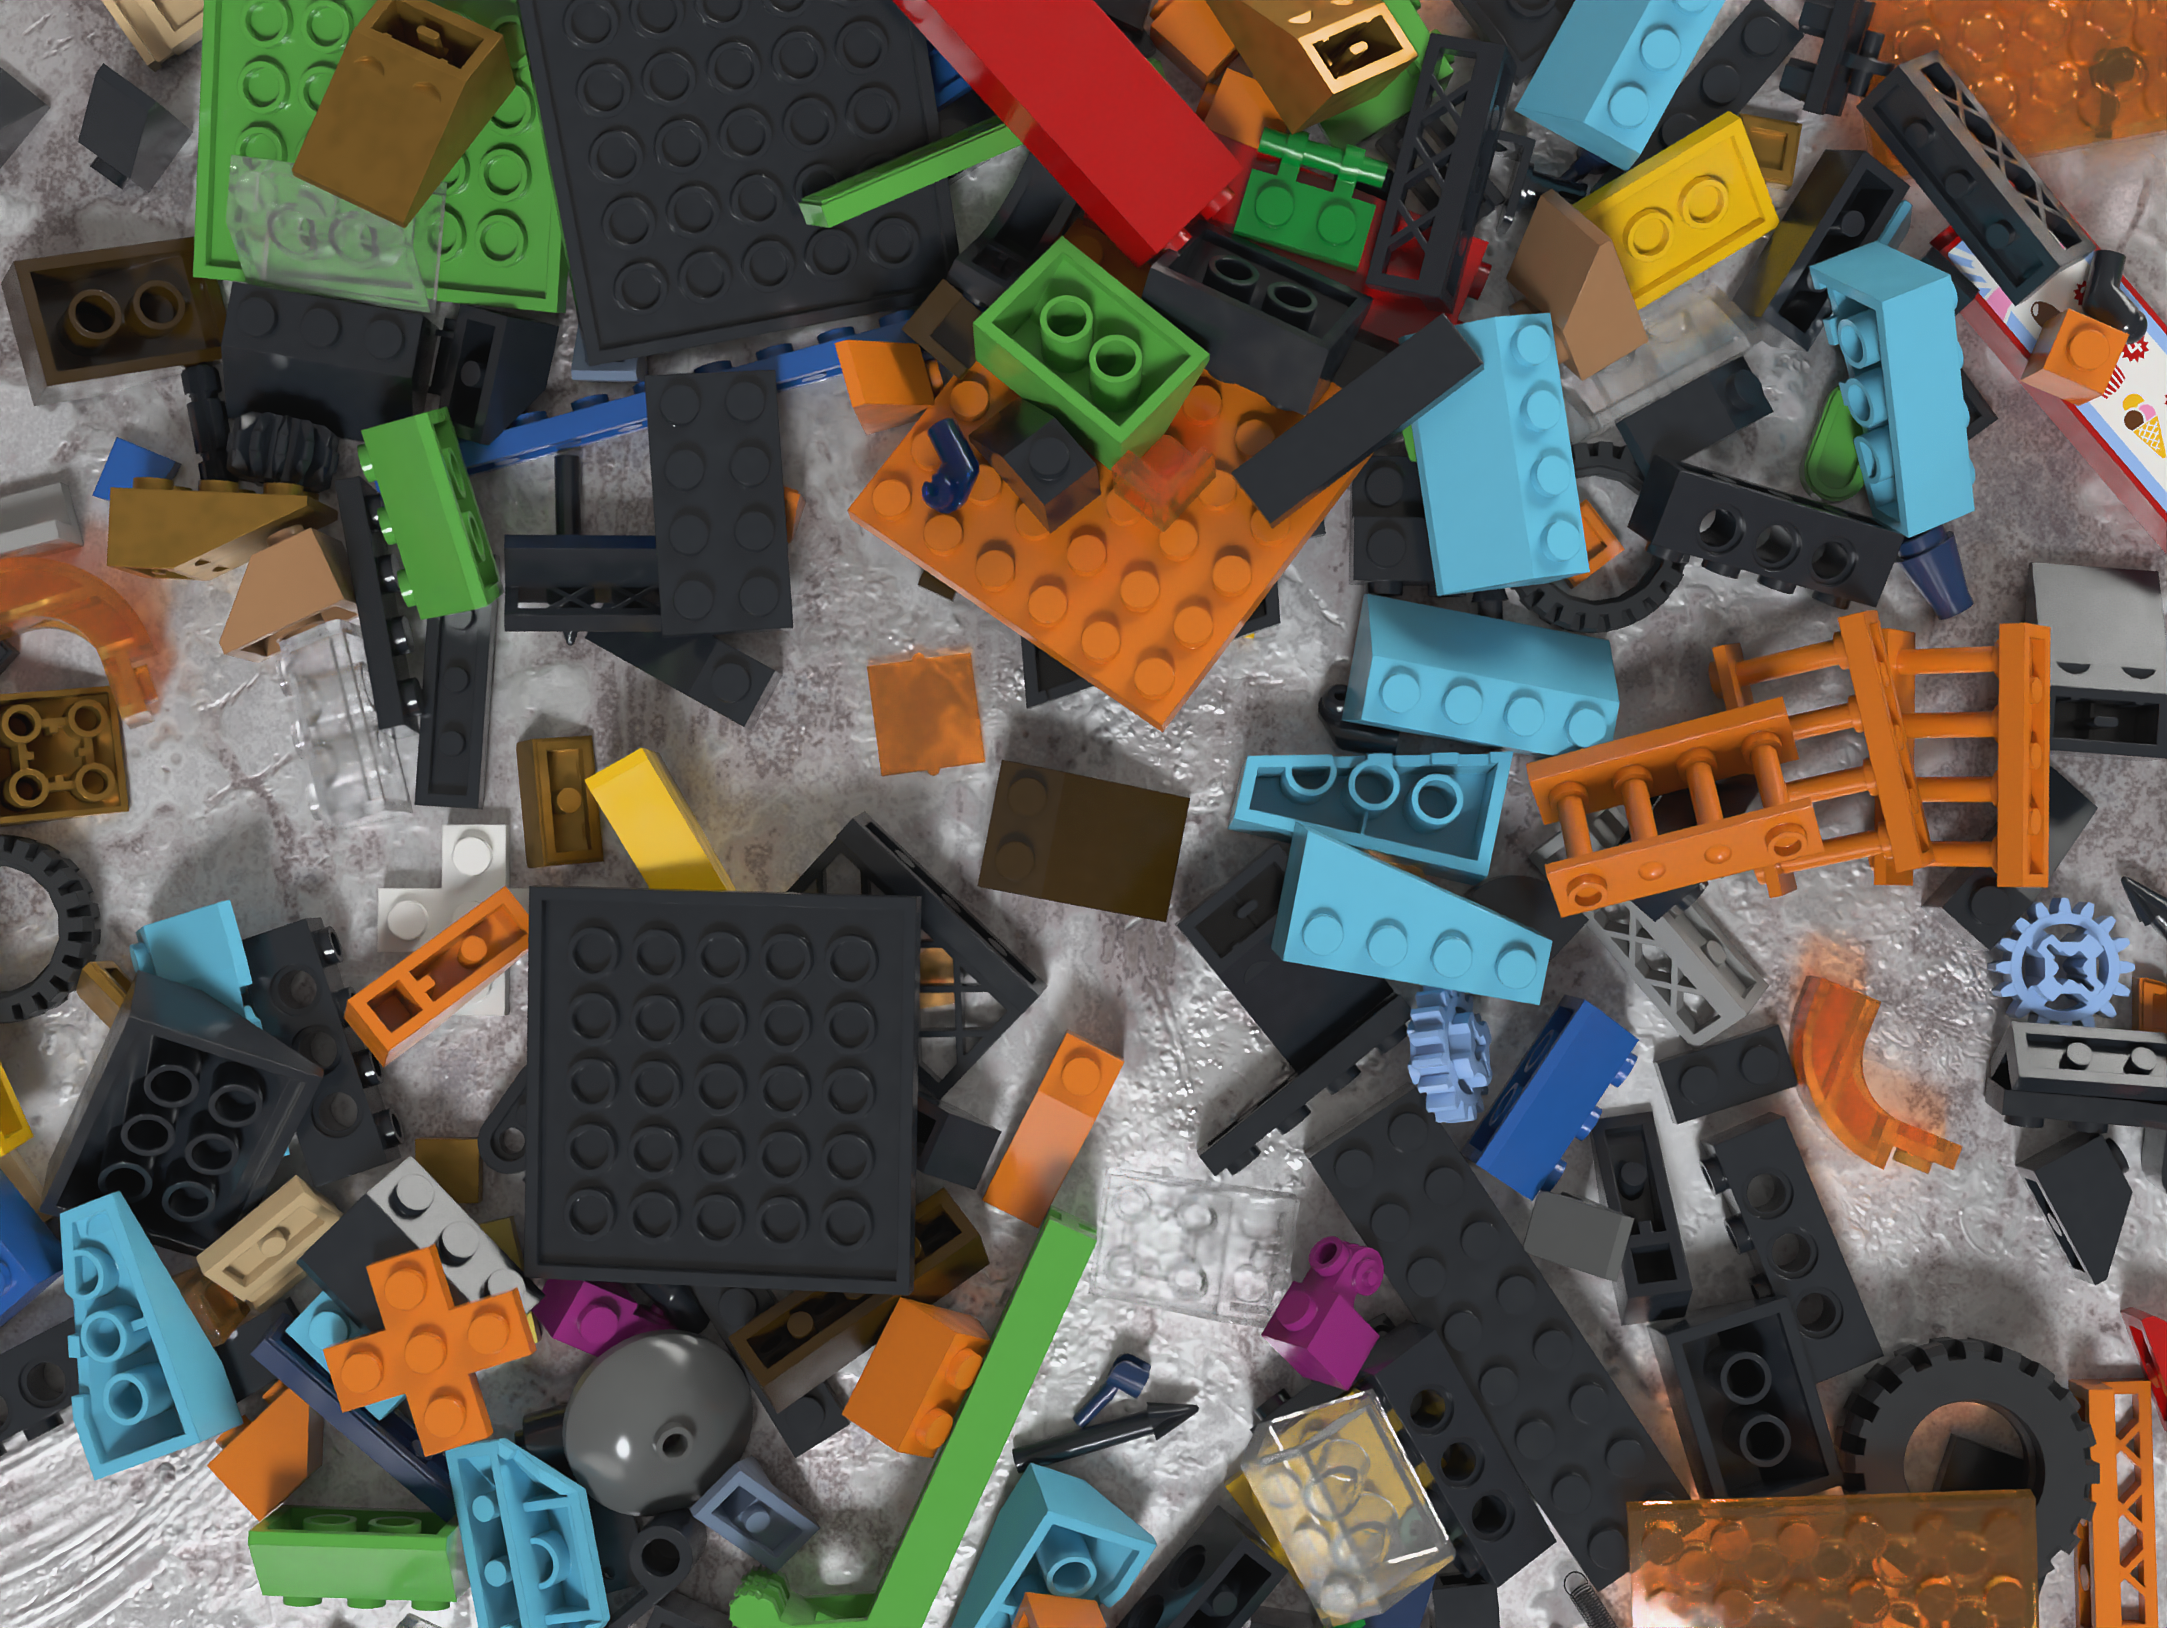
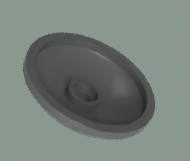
(640, 1397)

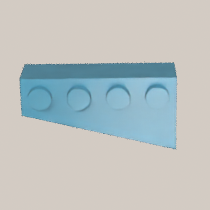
(1902, 383)
(1399, 808)
(1386, 923)

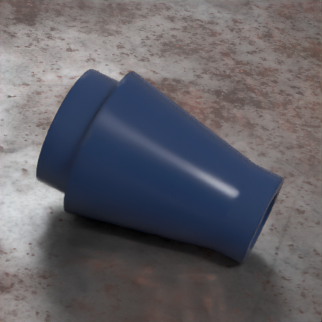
(1936, 570)

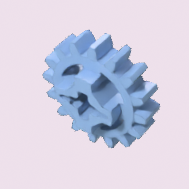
(2081, 949)
(1449, 1054)

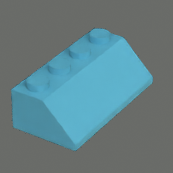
(1616, 72)
(1501, 466)
(1480, 680)

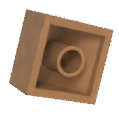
(1576, 277)
(288, 590)

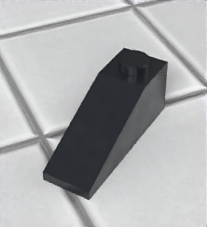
(698, 668)
(1969, 898)
(1634, 1181)

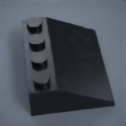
(181, 1116)

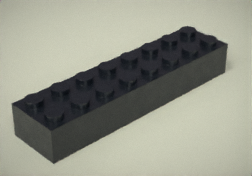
(1500, 1324)

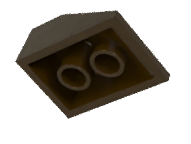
(112, 318)
(1083, 841)

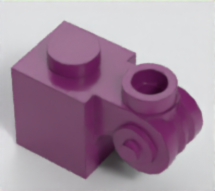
(595, 1314)
(1317, 1318)

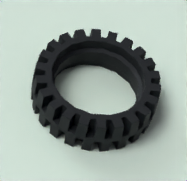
(1614, 613)
(75, 927)

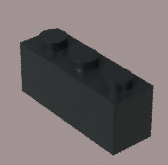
(1836, 211)

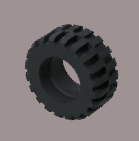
(1988, 1374)

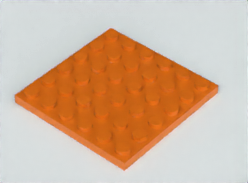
(1107, 587)

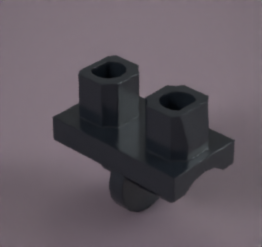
(1845, 59)

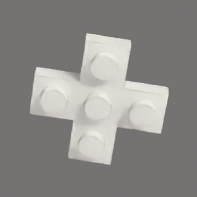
(472, 871)

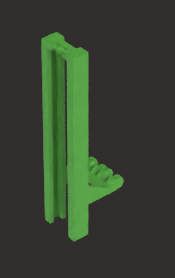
(961, 1464)

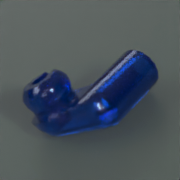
(958, 469)

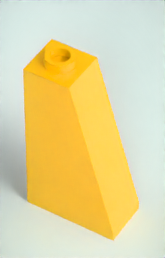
(657, 824)

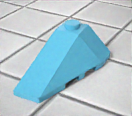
(200, 952)

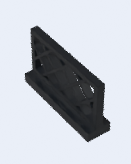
(949, 927)

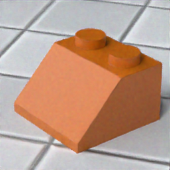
(918, 1377)

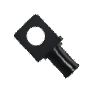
(1525, 183)

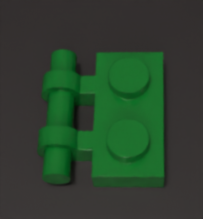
(1304, 217)

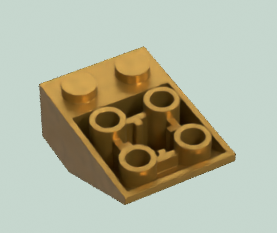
(1316, 53)
(404, 106)
(202, 533)
(60, 756)

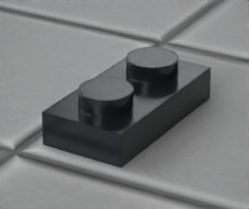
(1725, 1073)

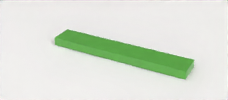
(912, 171)

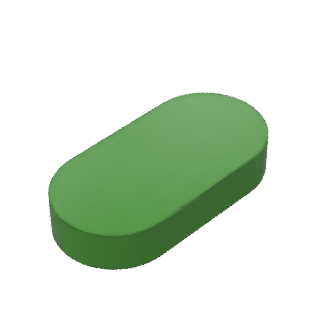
(1830, 461)

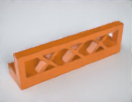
(2097, 1554)

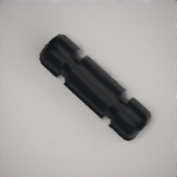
(208, 421)

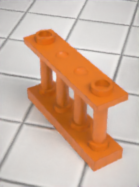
(1870, 710)
(2023, 738)
(1660, 763)

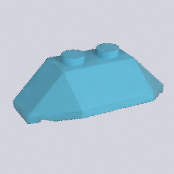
(525, 1540)

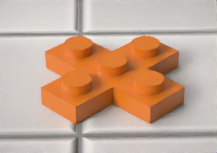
(429, 1350)

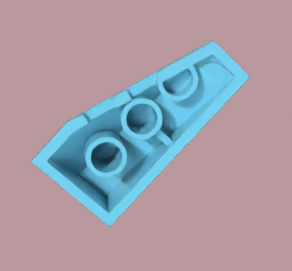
(139, 1351)
(1056, 1541)

